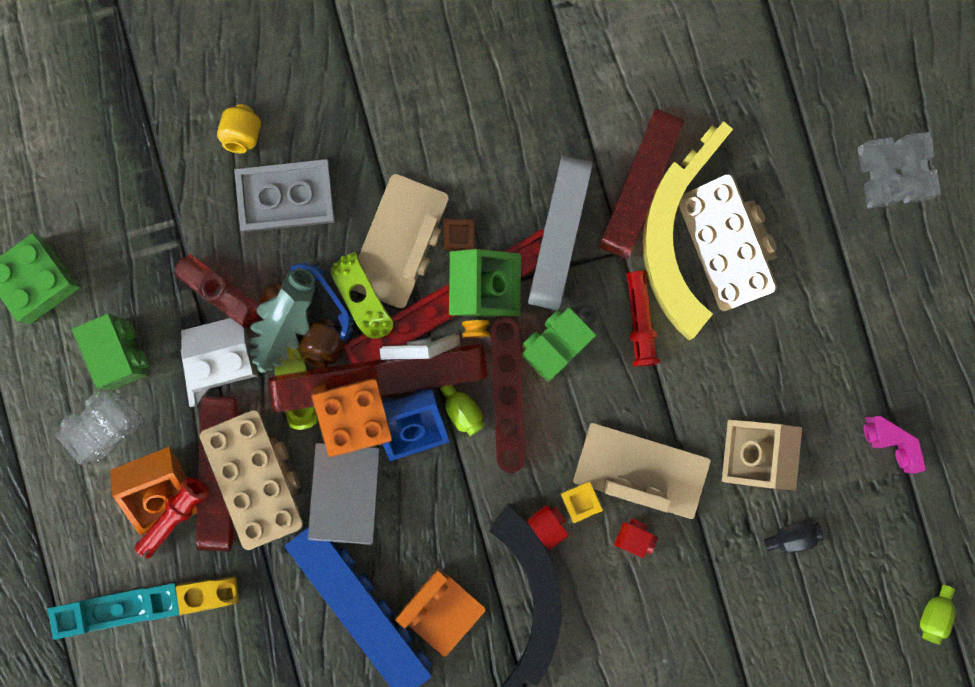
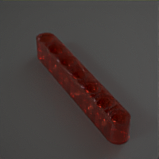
(392, 375)

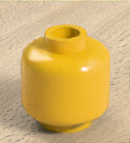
(239, 129)

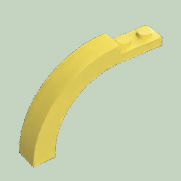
(658, 250)

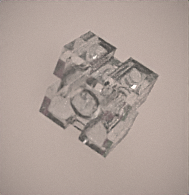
(908, 154)
(99, 428)

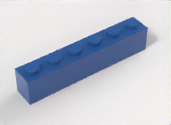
(361, 611)

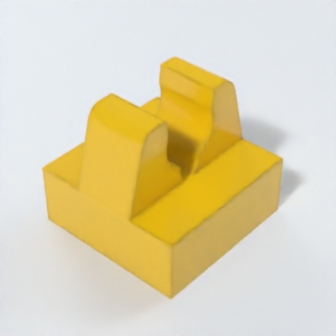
(581, 502)

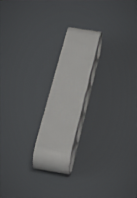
(560, 232)

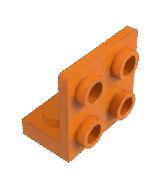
(351, 417)
(441, 612)

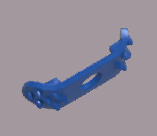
(345, 317)

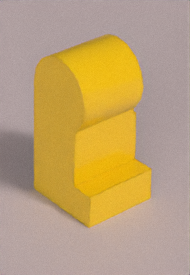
(206, 594)

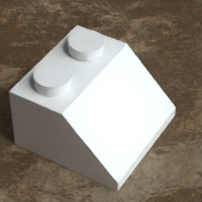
(216, 355)

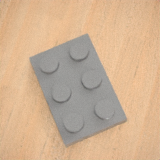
(284, 195)

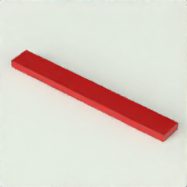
(430, 311)

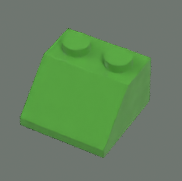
(485, 283)

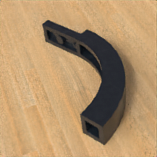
(537, 565)

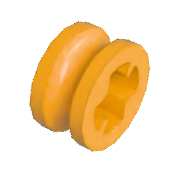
(475, 329)

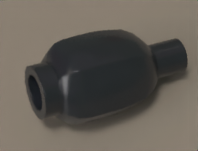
(796, 537)

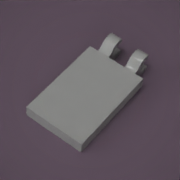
(343, 496)

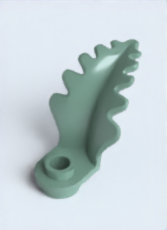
(282, 320)

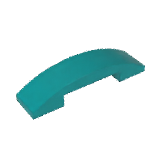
(113, 610)

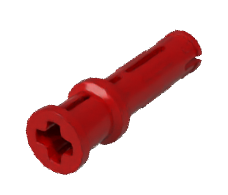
(642, 334)
(177, 509)

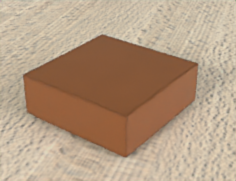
(459, 234)

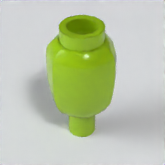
(463, 410)
(939, 616)

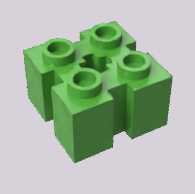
(558, 344)

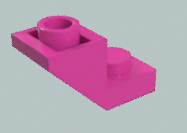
(883, 434)

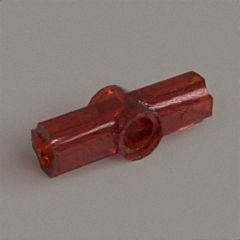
(206, 281)

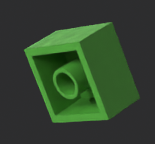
(33, 279)
(111, 352)

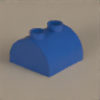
(414, 424)

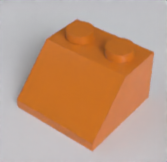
(145, 486)

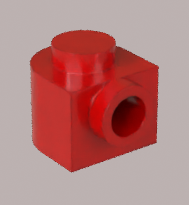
(548, 526)
(635, 538)

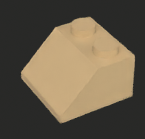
(762, 454)

